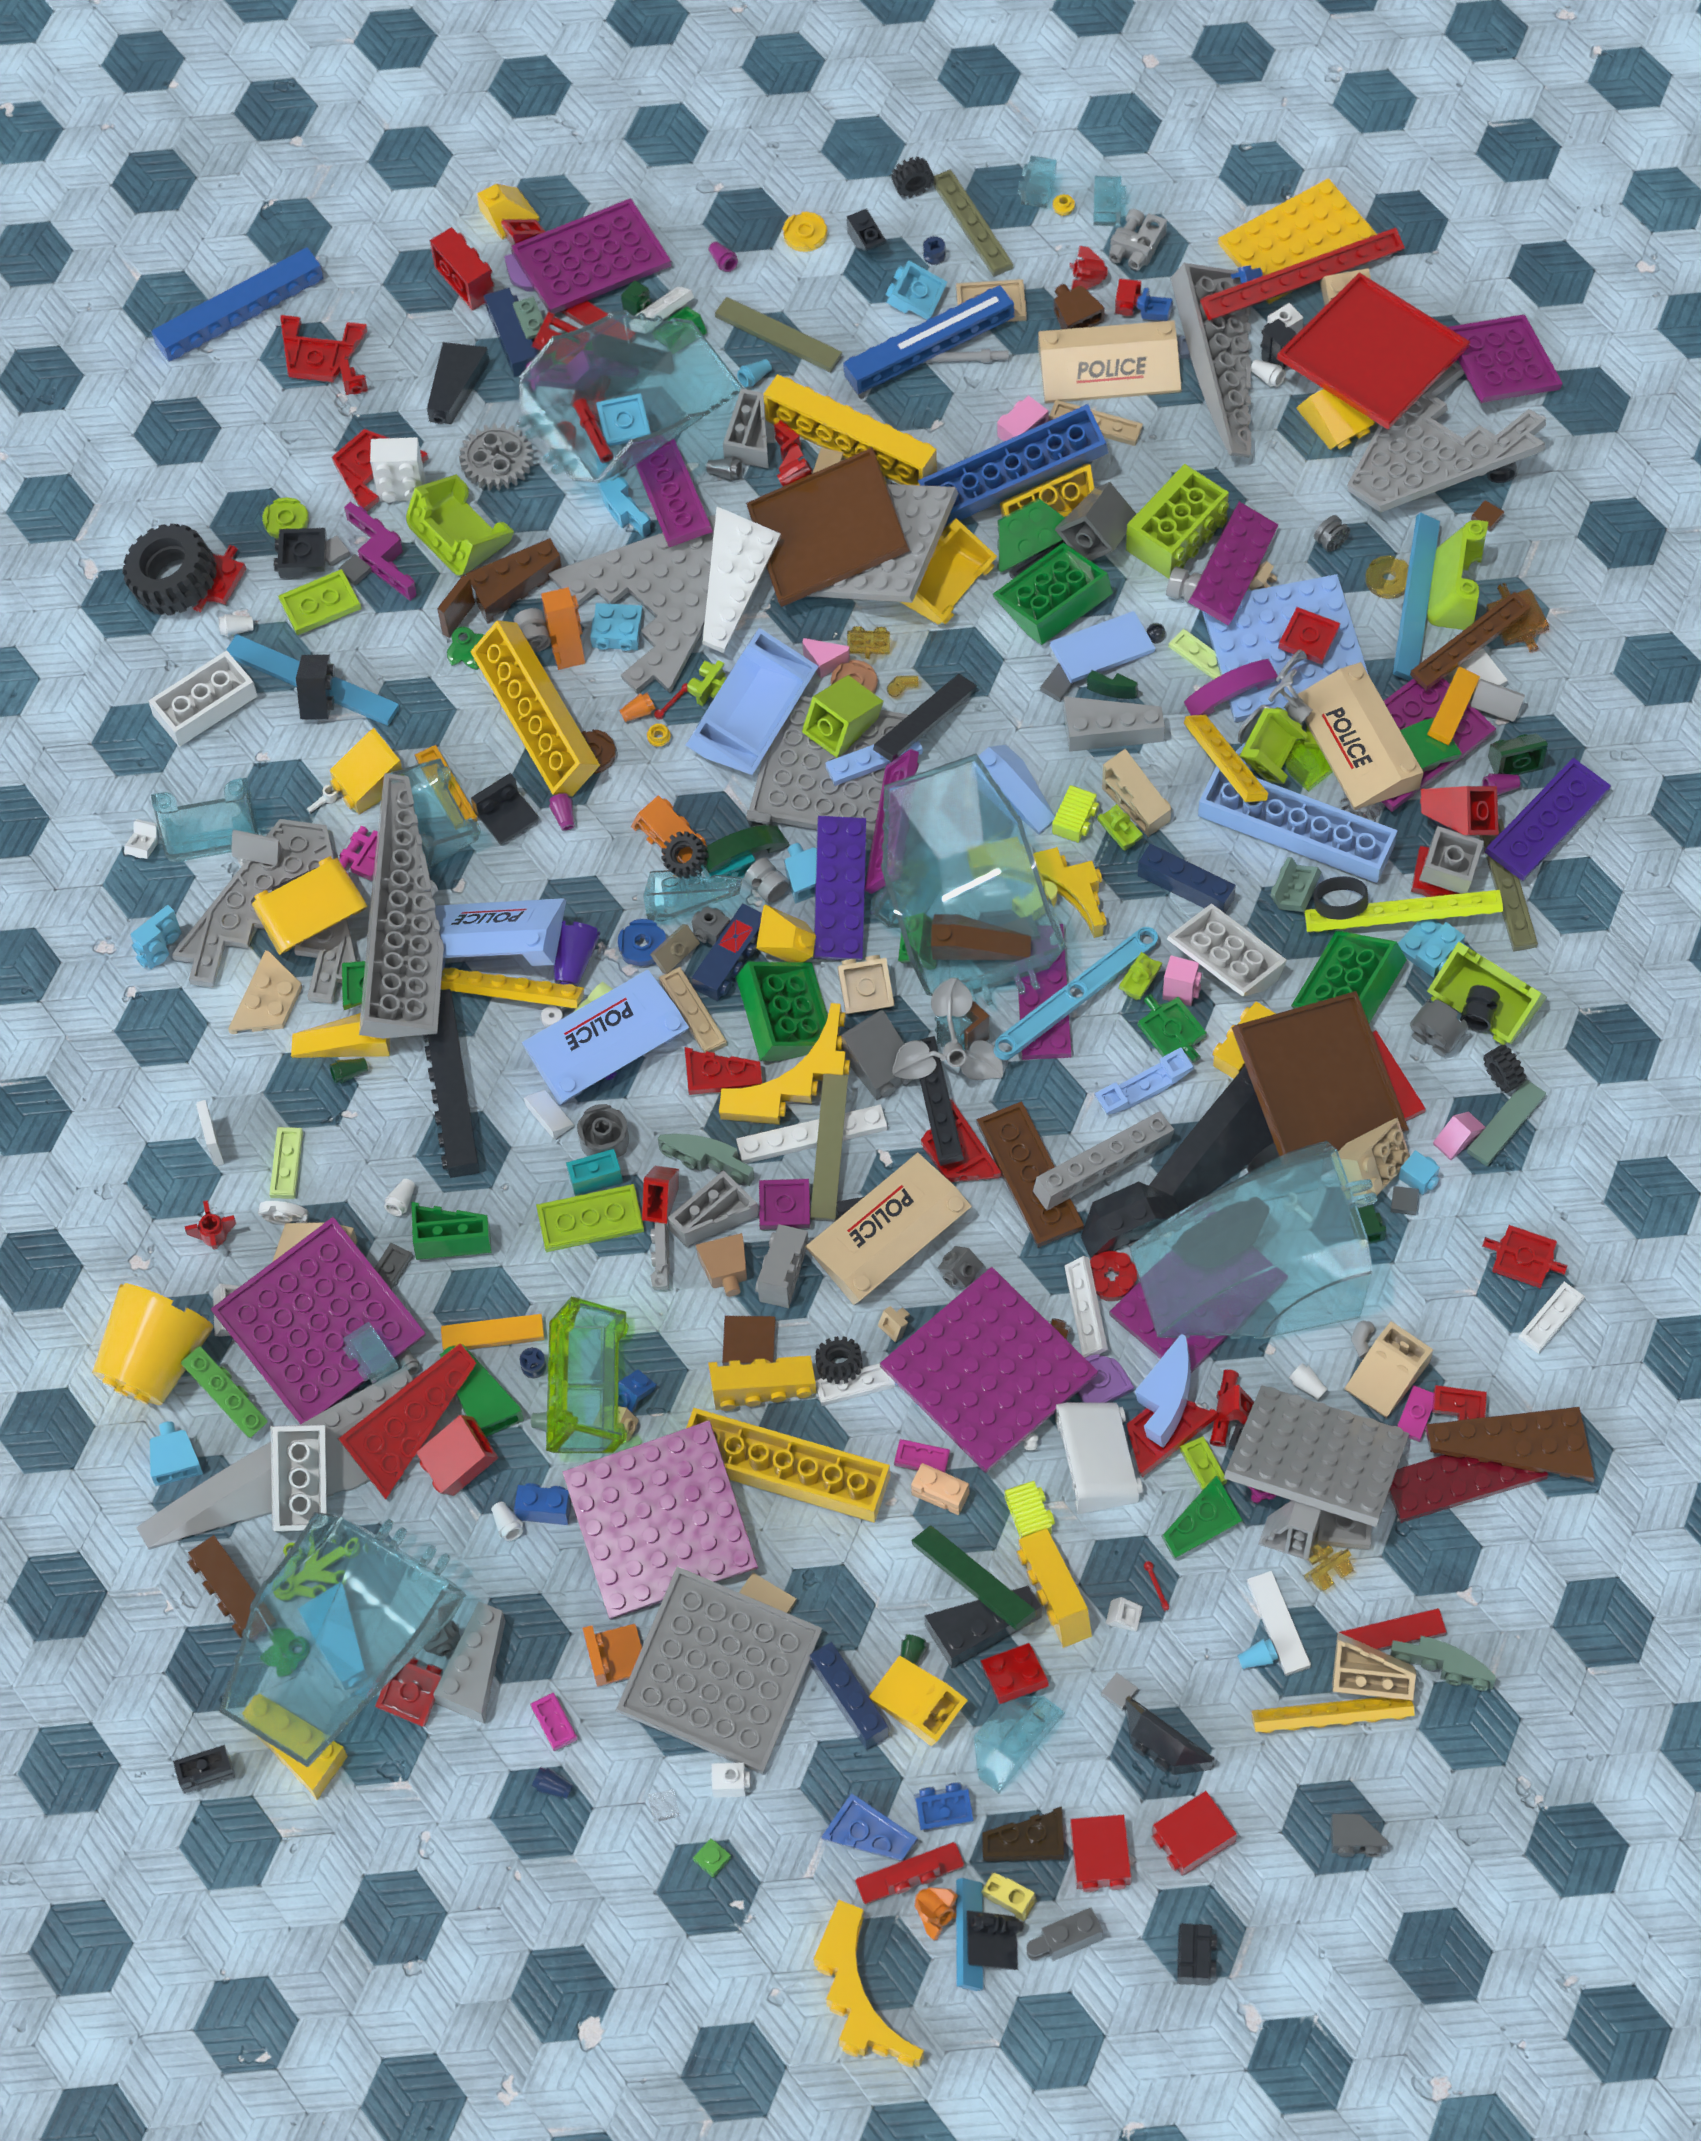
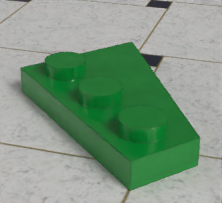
(352, 983)
(1202, 1519)

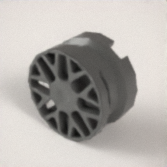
(1331, 532)

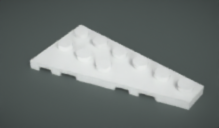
(737, 563)

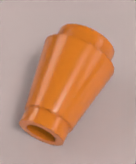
(637, 708)

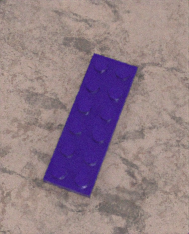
(1547, 819)
(839, 888)

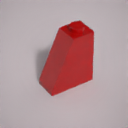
(659, 1193)

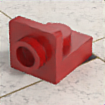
(352, 383)
(786, 438)

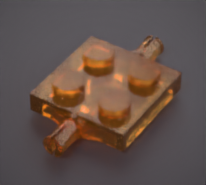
(1526, 627)

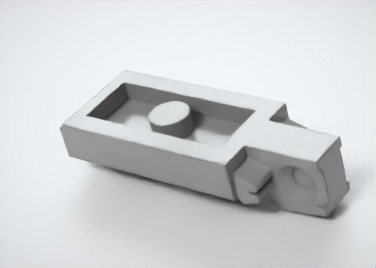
(660, 1258)

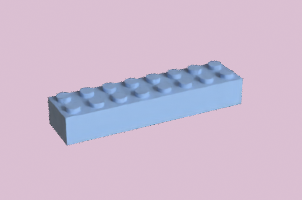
(1302, 826)

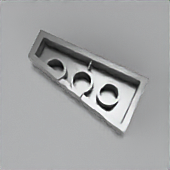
(471, 1669)

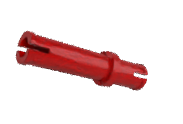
(589, 422)
(1220, 1429)

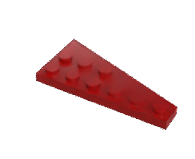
(397, 1428)

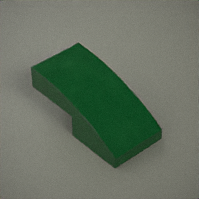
(1118, 687)

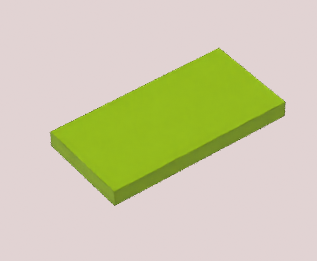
(590, 1218)

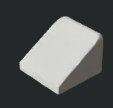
(1124, 1614)

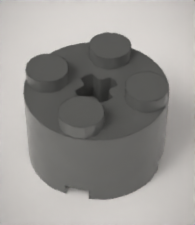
(1438, 1026)
(603, 1130)

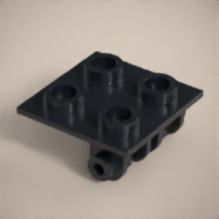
(992, 1939)

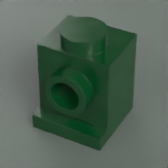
(636, 298)
(1372, 1224)

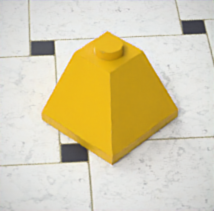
(502, 203)
(785, 936)

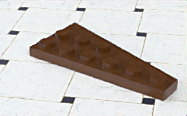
(1526, 1441)

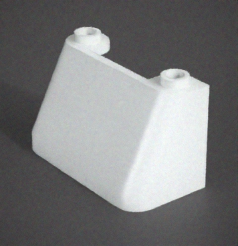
(1097, 1455)

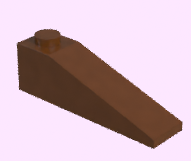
(970, 939)

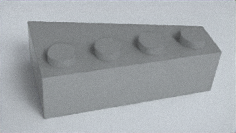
(1110, 723)

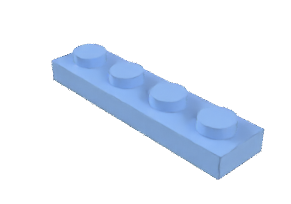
(859, 764)

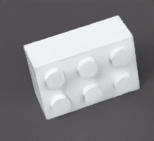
(396, 468)

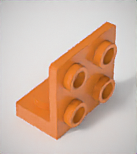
(612, 1652)

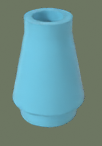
(752, 373)
(1258, 1655)

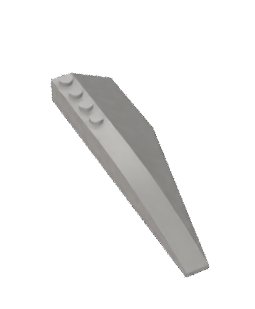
(403, 929)
(245, 1487)

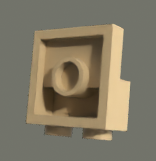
(865, 984)

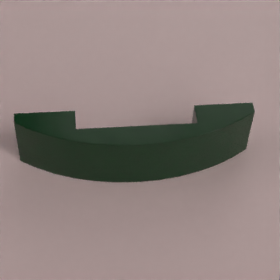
(742, 844)

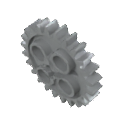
(496, 456)

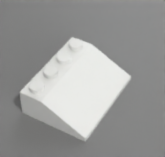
(1229, 951)

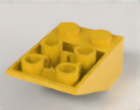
(917, 1700)

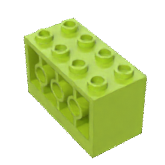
(1177, 521)

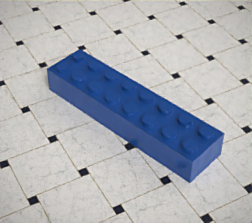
(1021, 462)

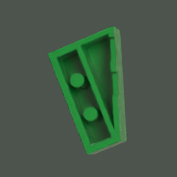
(448, 1233)

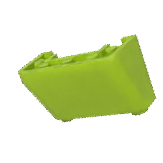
(452, 527)
(1452, 597)
(1466, 969)

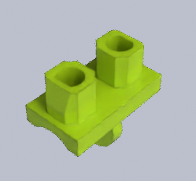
(710, 685)
(1120, 827)
(1140, 976)

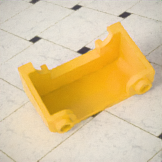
(951, 571)
(308, 905)

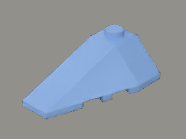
(1018, 786)

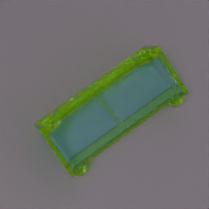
(584, 1378)

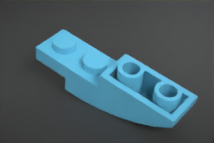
(623, 507)

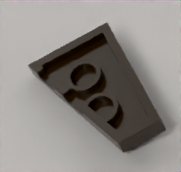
(1026, 1841)

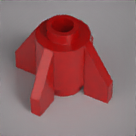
(1089, 269)
(793, 468)
(211, 1228)

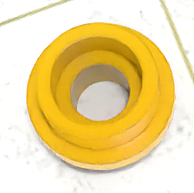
(1063, 209)
(658, 729)

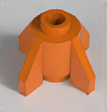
(935, 1909)

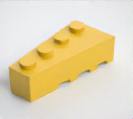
(1060, 493)
(761, 1381)
(1055, 1587)
(319, 1773)

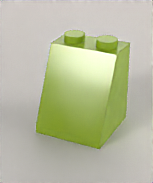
(841, 715)

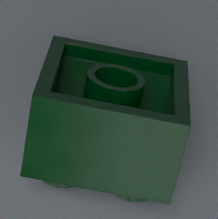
(1518, 755)

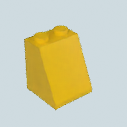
(1334, 419)
(362, 771)

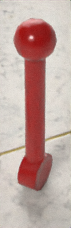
(659, 714)
(1148, 1566)

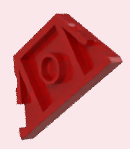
(976, 1162)
(1150, 1454)

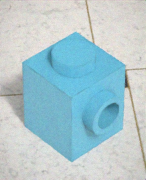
(1420, 1172)

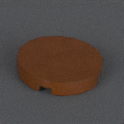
(602, 748)

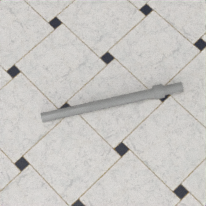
(984, 356)

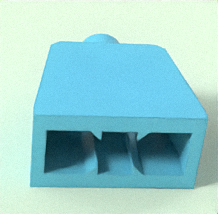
(801, 872)
(172, 1456)

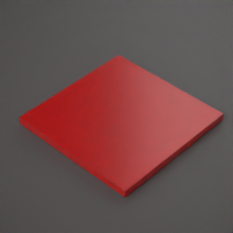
(1373, 350)

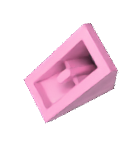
(825, 655)
(1458, 1134)

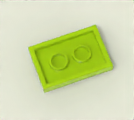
(319, 602)

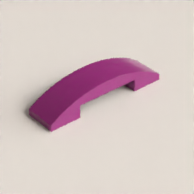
(1229, 686)

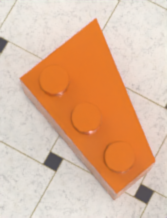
(563, 627)
(660, 823)

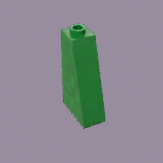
(486, 1400)

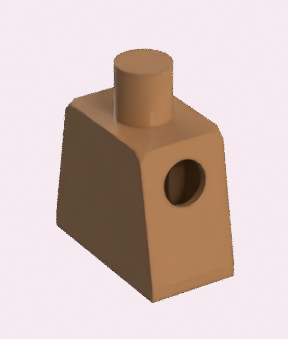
(724, 1262)

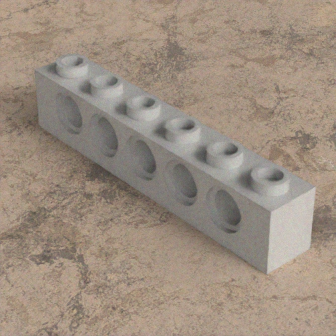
(1103, 1160)

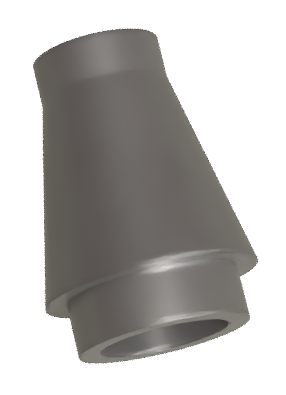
(727, 467)

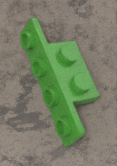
(224, 1392)

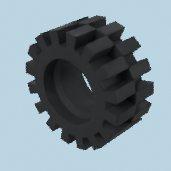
(912, 177)
(694, 862)
(1504, 1068)
(841, 1370)

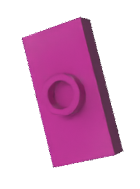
(1416, 1413)
(913, 1454)
(553, 1721)

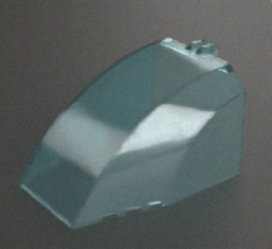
(1262, 1253)

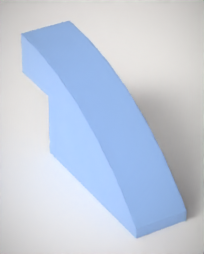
(1166, 1392)

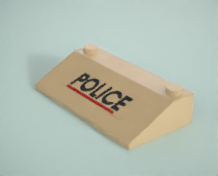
(1109, 361)
(1360, 738)
(887, 1227)

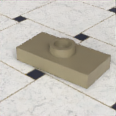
(674, 948)

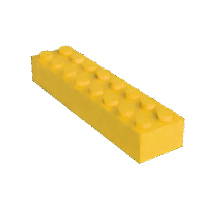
(848, 431)
(535, 708)
(798, 1467)

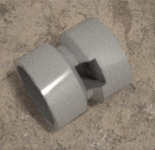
(1181, 583)
(534, 628)
(768, 881)

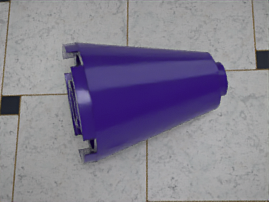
(574, 952)

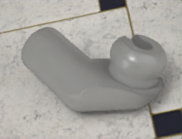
(1360, 1335)

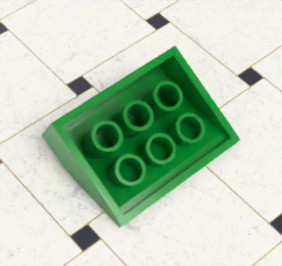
(1054, 593)
(1351, 965)
(782, 1008)

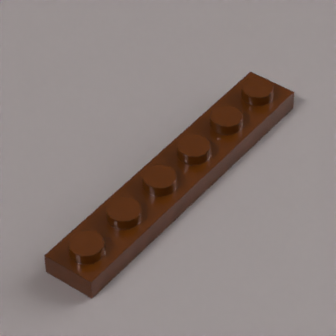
(1470, 641)

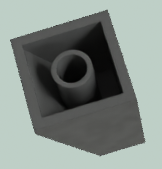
(1097, 522)
(872, 1054)

